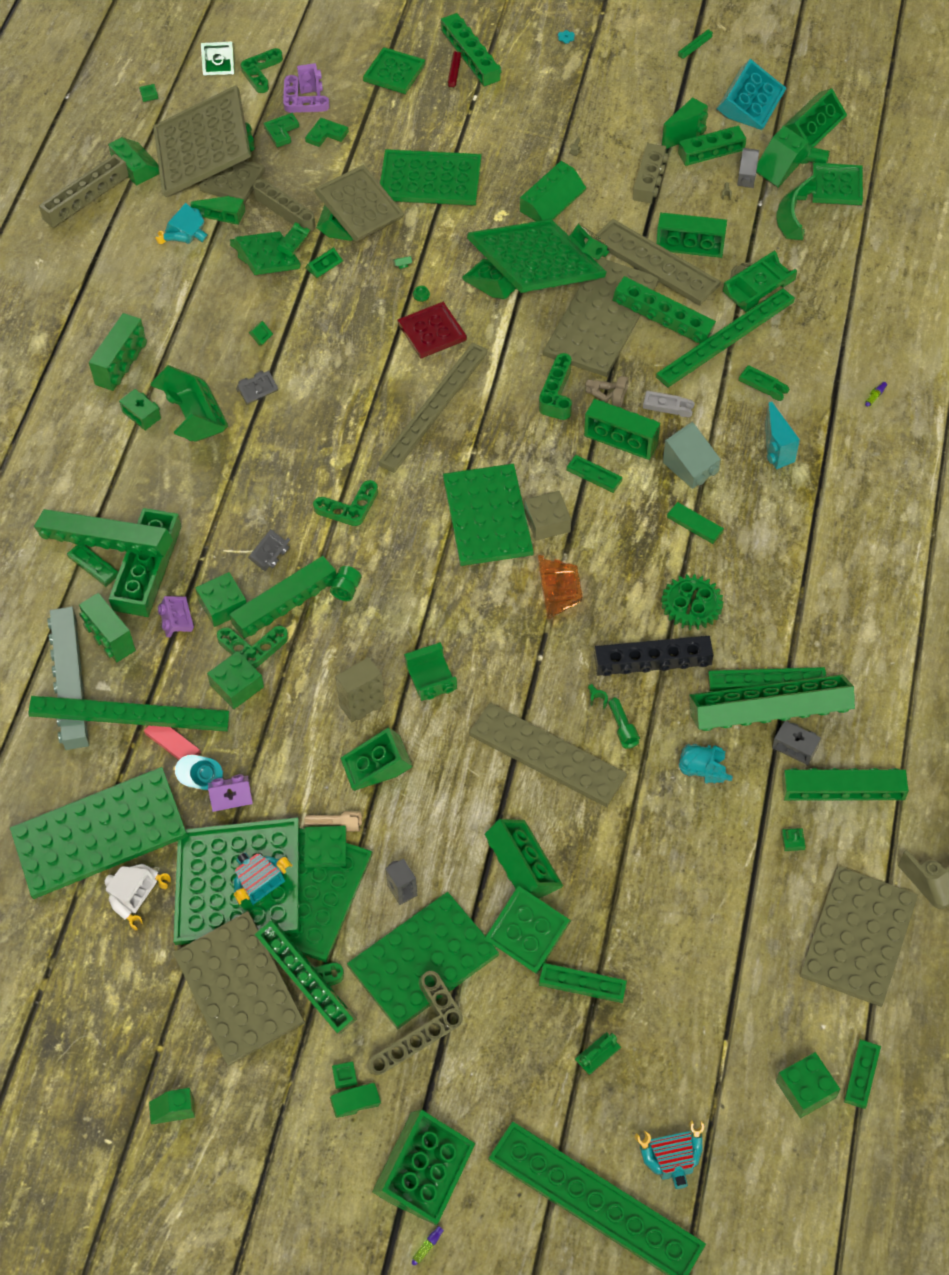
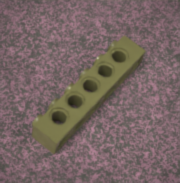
(83, 190)

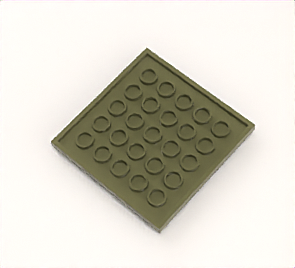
(201, 141)

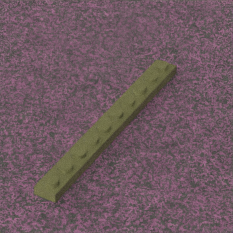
(432, 408)

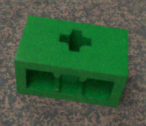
(140, 409)

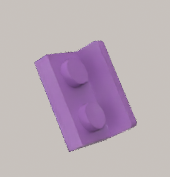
(309, 79)
(175, 615)

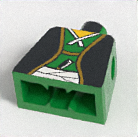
(593, 247)

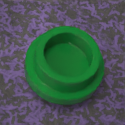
(421, 293)

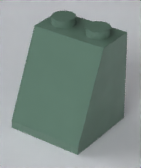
(691, 456)

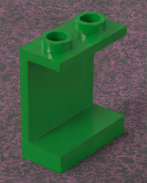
(430, 672)

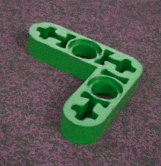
(252, 67)
(353, 510)
(250, 651)

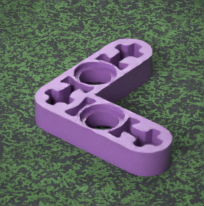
(298, 101)

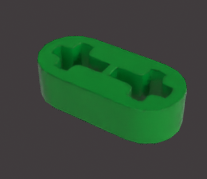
(326, 971)

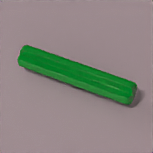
(696, 43)

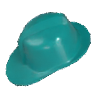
(197, 771)

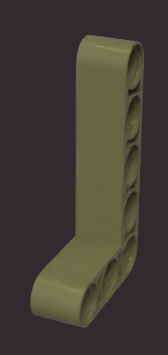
(422, 1033)

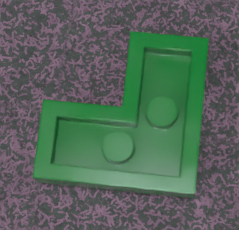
(326, 128)
(278, 129)

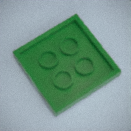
(394, 70)
(838, 183)
(262, 253)
(527, 929)

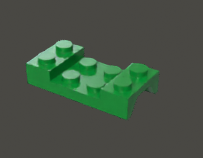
(758, 281)

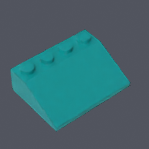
(751, 96)

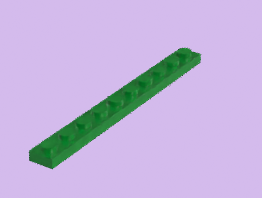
(725, 338)
(128, 713)

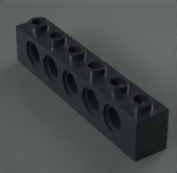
(662, 649)

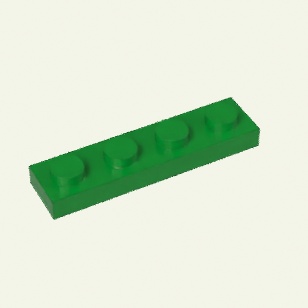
(583, 983)

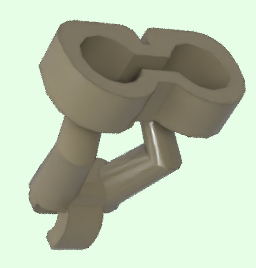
(617, 394)

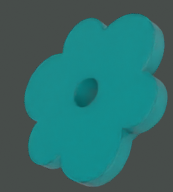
(566, 36)

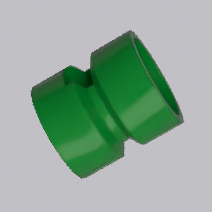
(345, 583)

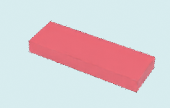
(171, 741)

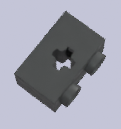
(787, 742)
(401, 881)

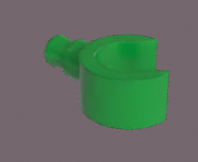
(598, 694)

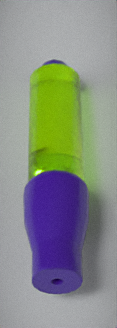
(875, 393)
(428, 1244)

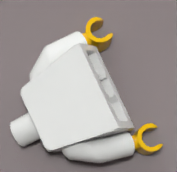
(130, 889)

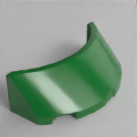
(786, 210)

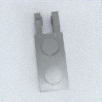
(668, 404)

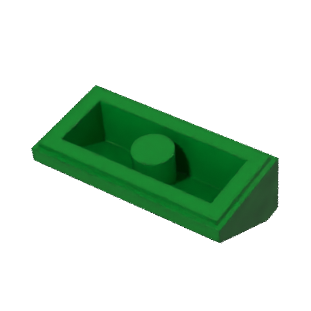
(324, 263)

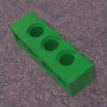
(712, 145)

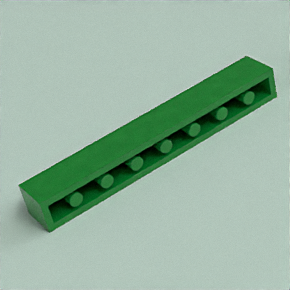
(103, 533)

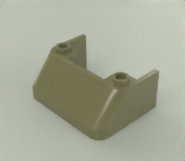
(928, 878)

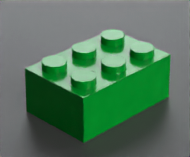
(106, 628)

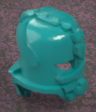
(704, 763)

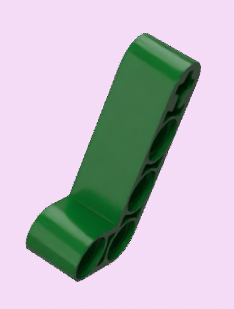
(550, 400)

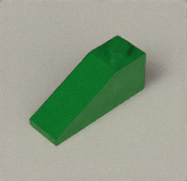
(222, 209)

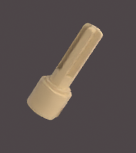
(350, 819)

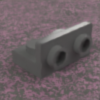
(257, 387)

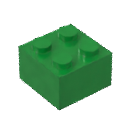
(220, 598)
(235, 680)
(807, 1085)

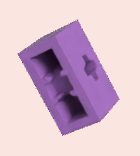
(222, 800)

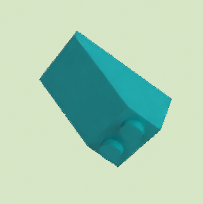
(780, 439)

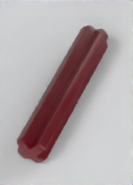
(454, 68)

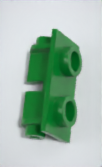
(598, 1053)

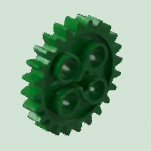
(675, 596)

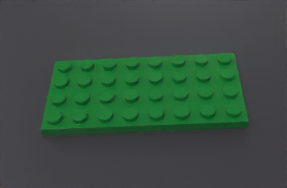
(98, 832)

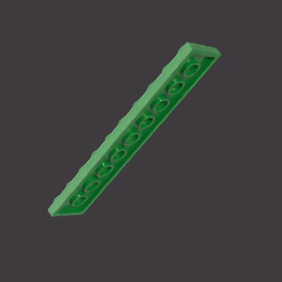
(596, 1202)

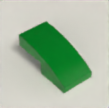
(355, 1099)

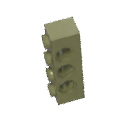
(649, 173)

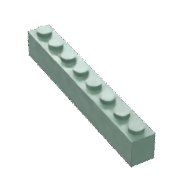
(67, 673)

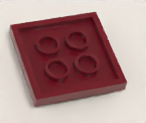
(432, 330)

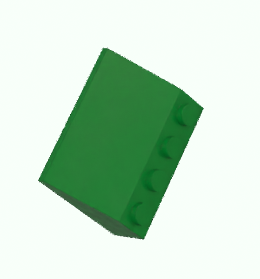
(424, 1167)

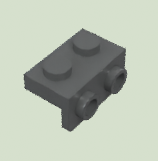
(268, 549)

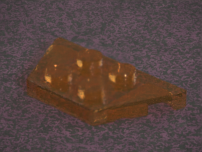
(559, 585)

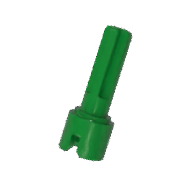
(627, 732)

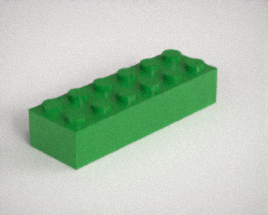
(142, 574)

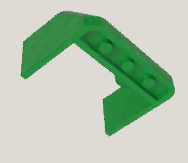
(196, 402)

